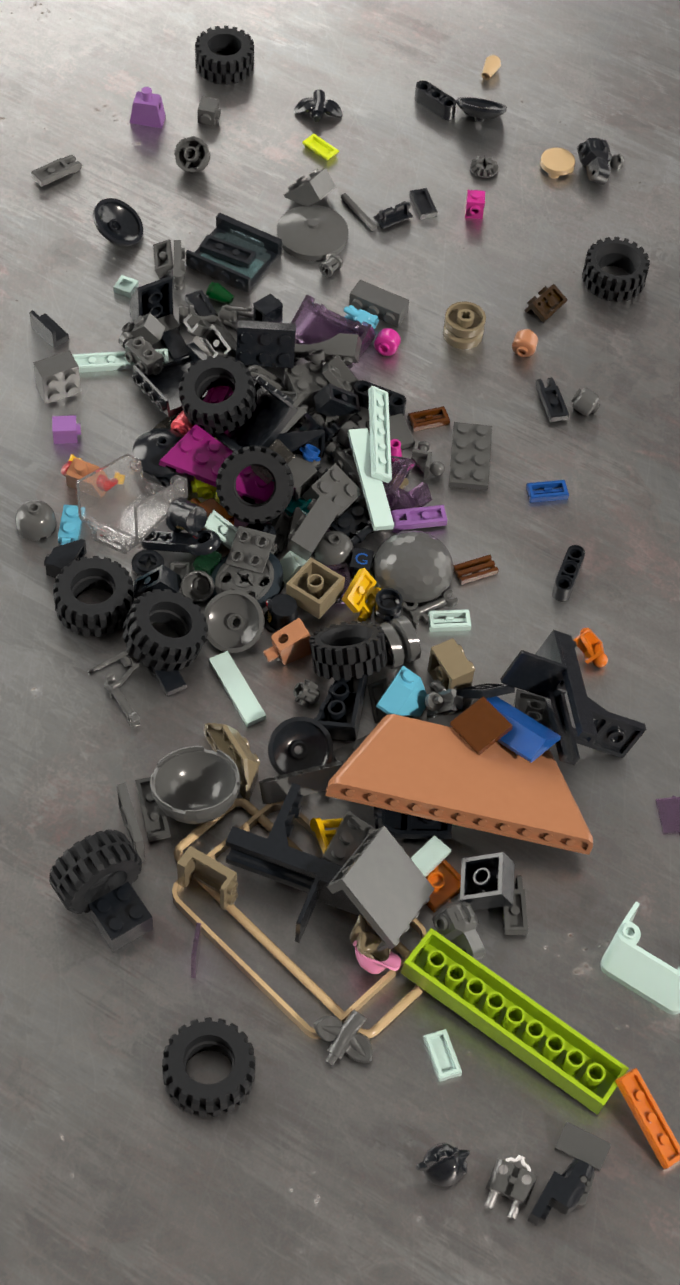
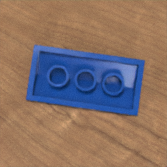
(528, 736)

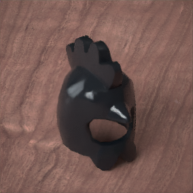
(444, 1164)

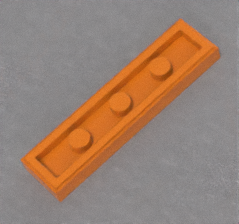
(649, 1118)

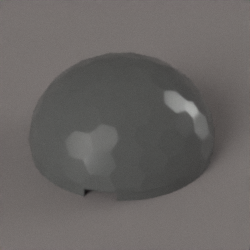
(414, 566)
(195, 784)

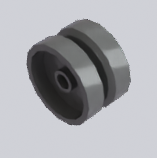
(400, 642)

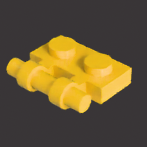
(358, 592)

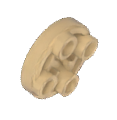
(557, 162)

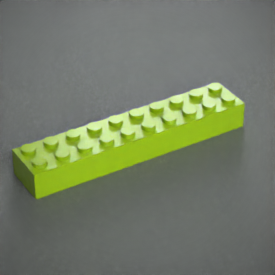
(514, 1020)

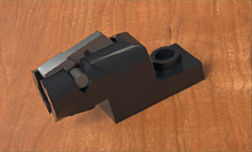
(564, 1191)

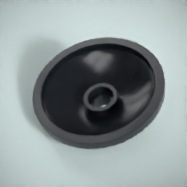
(480, 108)
(118, 222)
(152, 447)
(303, 732)

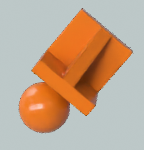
(591, 648)

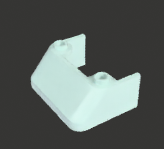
(640, 969)

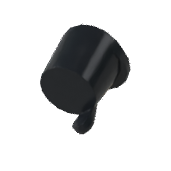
(186, 516)
(280, 612)

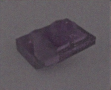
(414, 498)

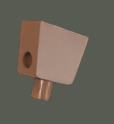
(289, 643)

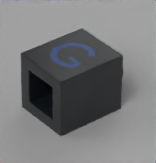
(361, 559)

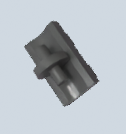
(443, 702)

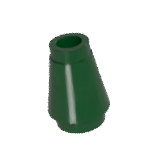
(219, 293)

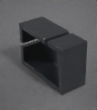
(266, 343)

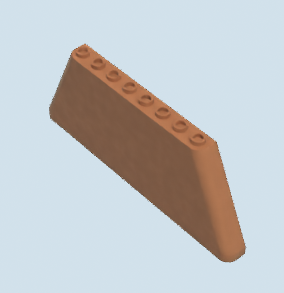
(439, 777)

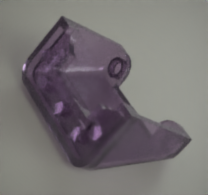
(319, 324)

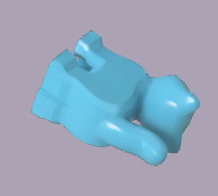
(360, 315)

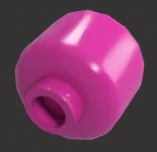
(387, 342)

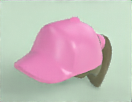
(367, 953)

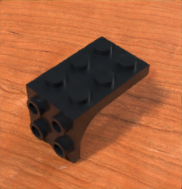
(410, 826)

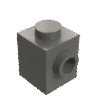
(208, 111)

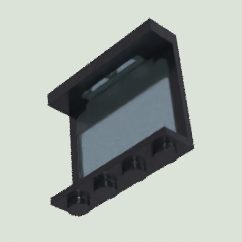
(241, 234)

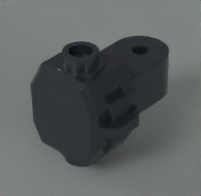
(595, 155)

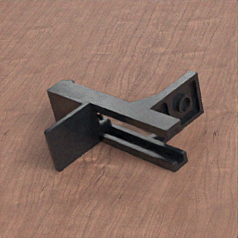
(550, 675)
(287, 865)

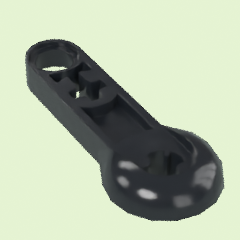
(183, 542)

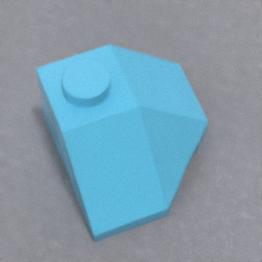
(404, 695)

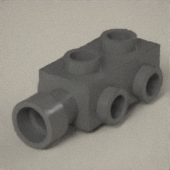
(141, 353)
(344, 460)

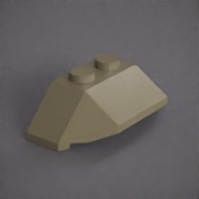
(237, 747)

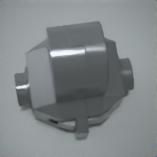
(459, 926)

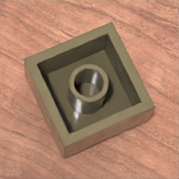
(315, 587)
(450, 665)

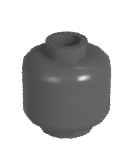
(585, 401)

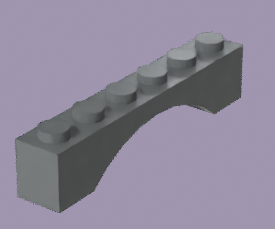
(344, 345)

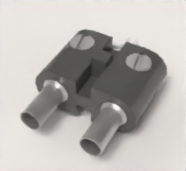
(512, 1183)

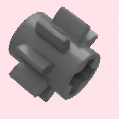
(306, 693)

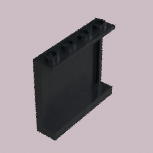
(164, 387)
(267, 421)

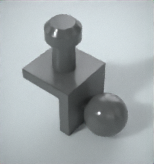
(423, 460)

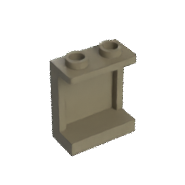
(210, 873)

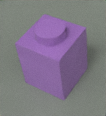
(65, 429)

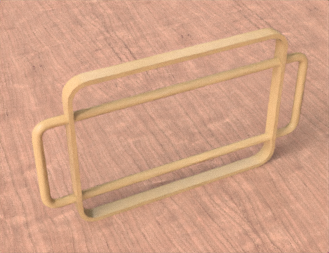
(260, 817)

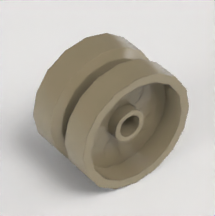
(464, 325)

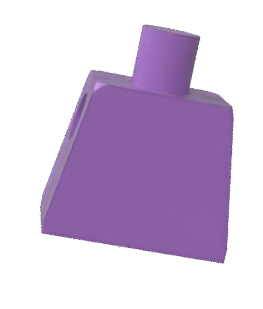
(147, 109)

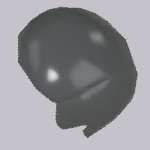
(197, 586)

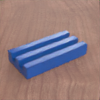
(548, 493)

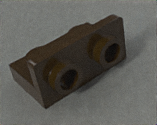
(547, 303)

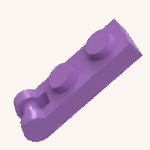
(419, 518)

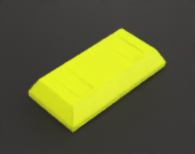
(320, 147)

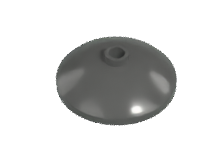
(223, 612)

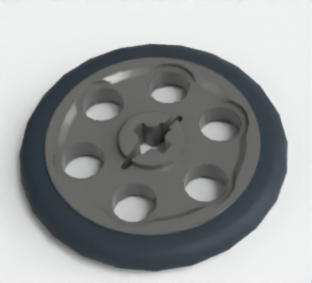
(272, 571)

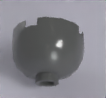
(192, 154)
(35, 520)
(334, 549)

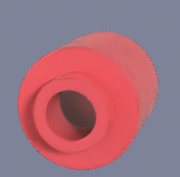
(181, 424)

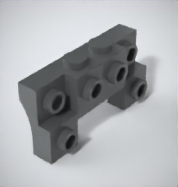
(213, 334)

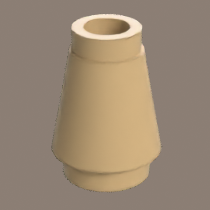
(491, 65)

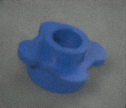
(310, 453)

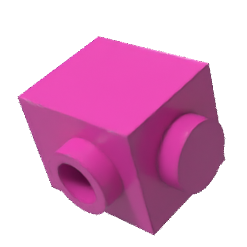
(475, 204)

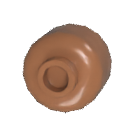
(525, 343)

